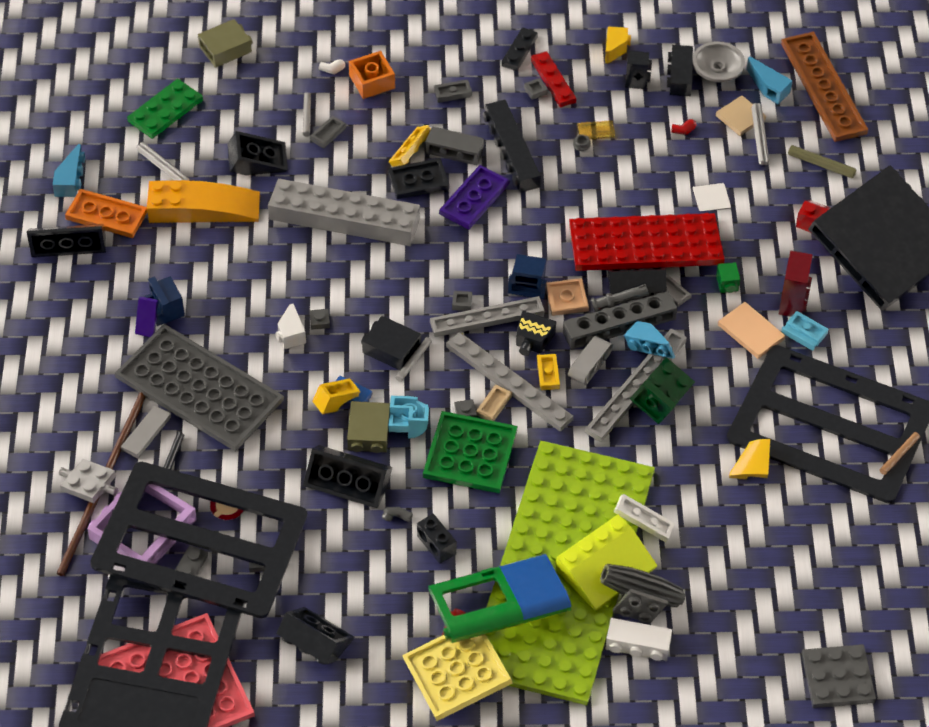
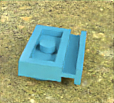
(804, 330)

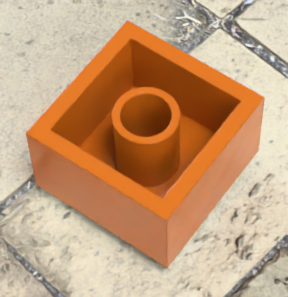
(372, 74)

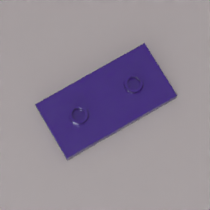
(474, 197)

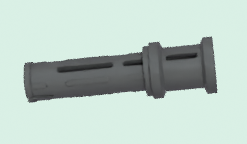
(618, 298)

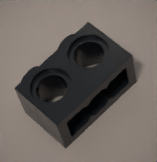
(436, 538)

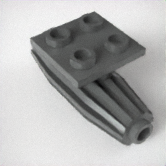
(643, 592)

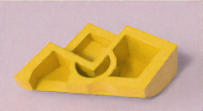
(753, 461)

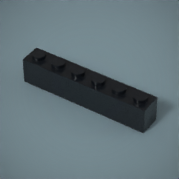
(512, 146)

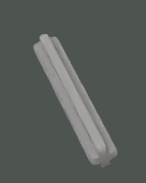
(760, 134)
(160, 162)

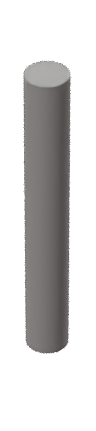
(306, 114)
(413, 359)

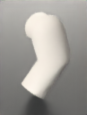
(332, 68)

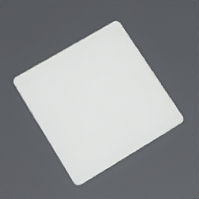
(711, 197)

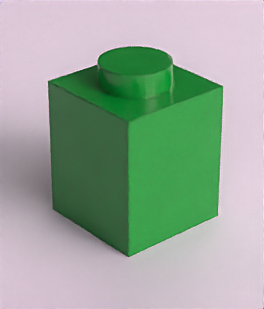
(728, 277)

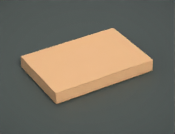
(751, 330)

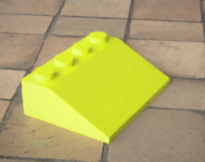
(609, 544)

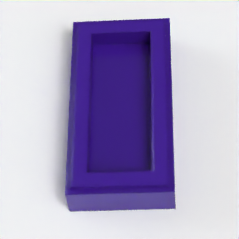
(146, 316)

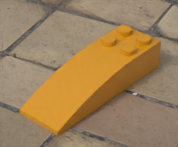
(201, 202)

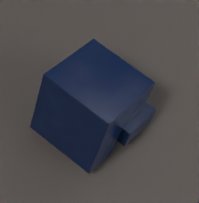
(528, 277)
(169, 299)

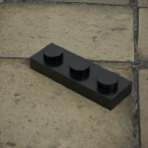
(519, 49)

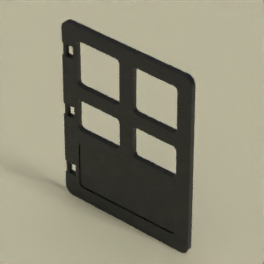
(145, 699)

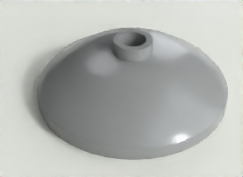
(718, 61)

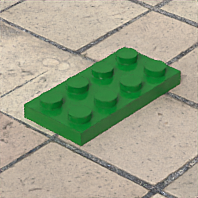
(165, 108)

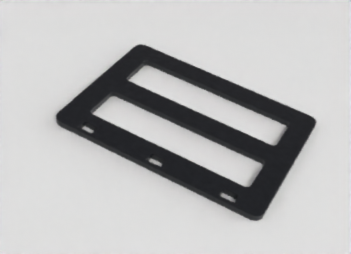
(761, 397)
(127, 516)

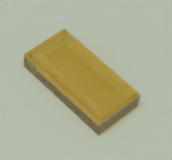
(597, 129)

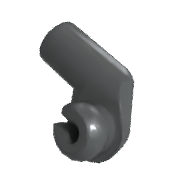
(399, 512)

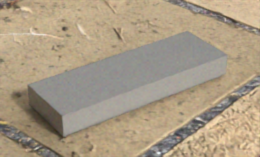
(146, 431)

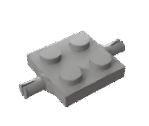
(88, 481)

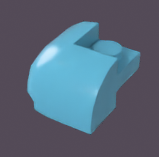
(408, 416)

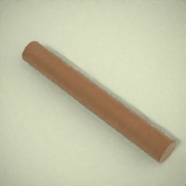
(899, 453)

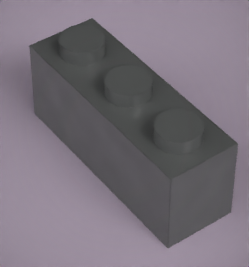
(454, 145)

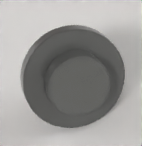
(581, 142)

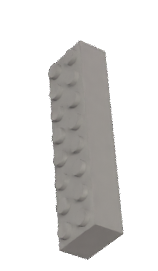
(344, 212)

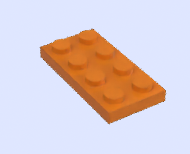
(115, 214)

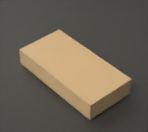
(494, 403)

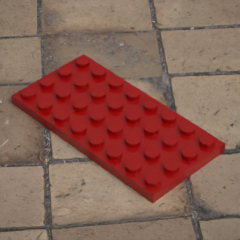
(645, 241)

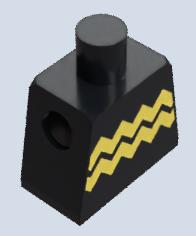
(534, 333)

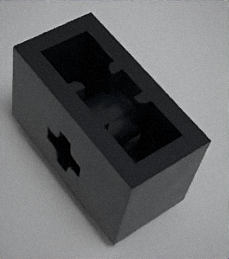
(637, 70)

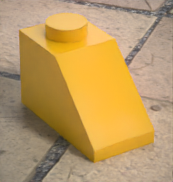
(616, 43)

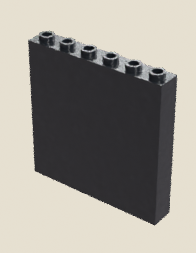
(879, 237)

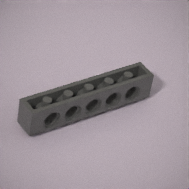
(619, 319)

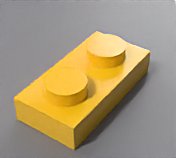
(548, 372)

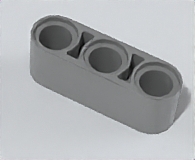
(590, 360)

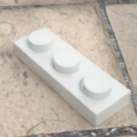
(644, 517)

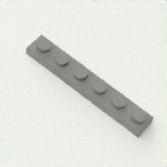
(485, 316)

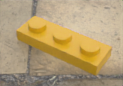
(410, 146)

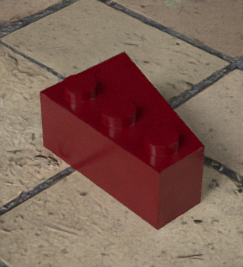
(796, 284)

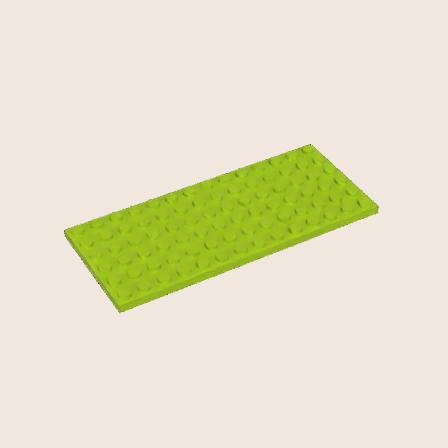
(562, 503)

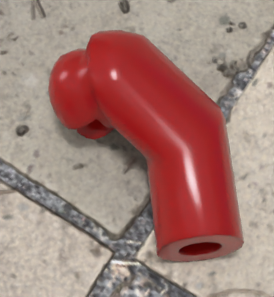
(685, 128)

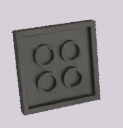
(838, 676)

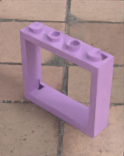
(161, 544)

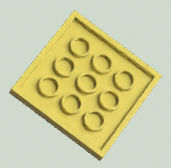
(456, 673)

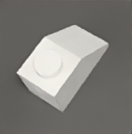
(290, 329)

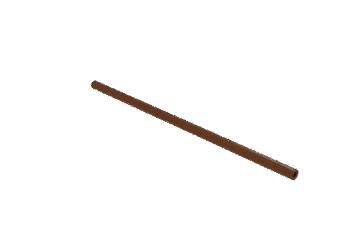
(91, 506)

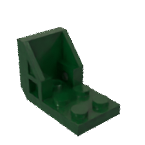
(662, 390)

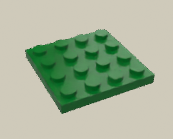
(470, 452)

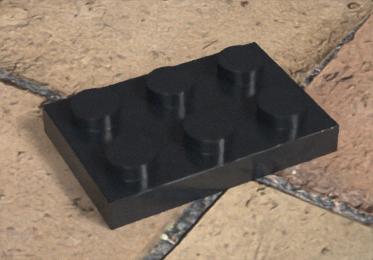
(418, 178)

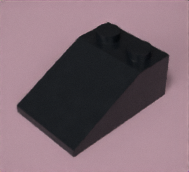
(256, 155)

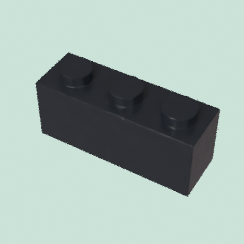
(680, 70)

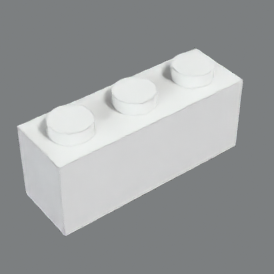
(638, 639)

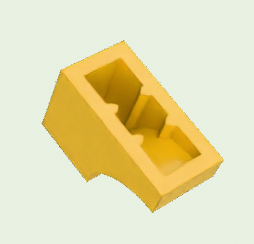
(334, 394)

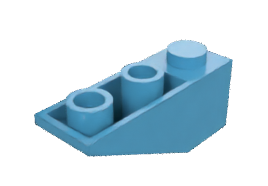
(770, 82)
(67, 175)
(647, 339)

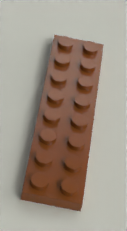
(824, 86)

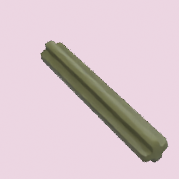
(822, 161)

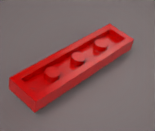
(553, 79)

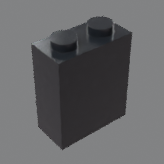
(390, 342)

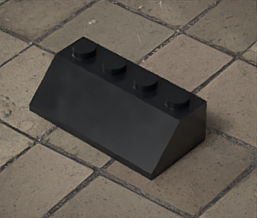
(67, 240)
(347, 476)

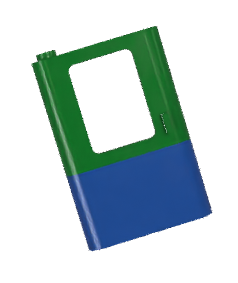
(530, 591)

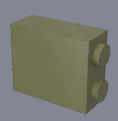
(225, 43)
(368, 427)

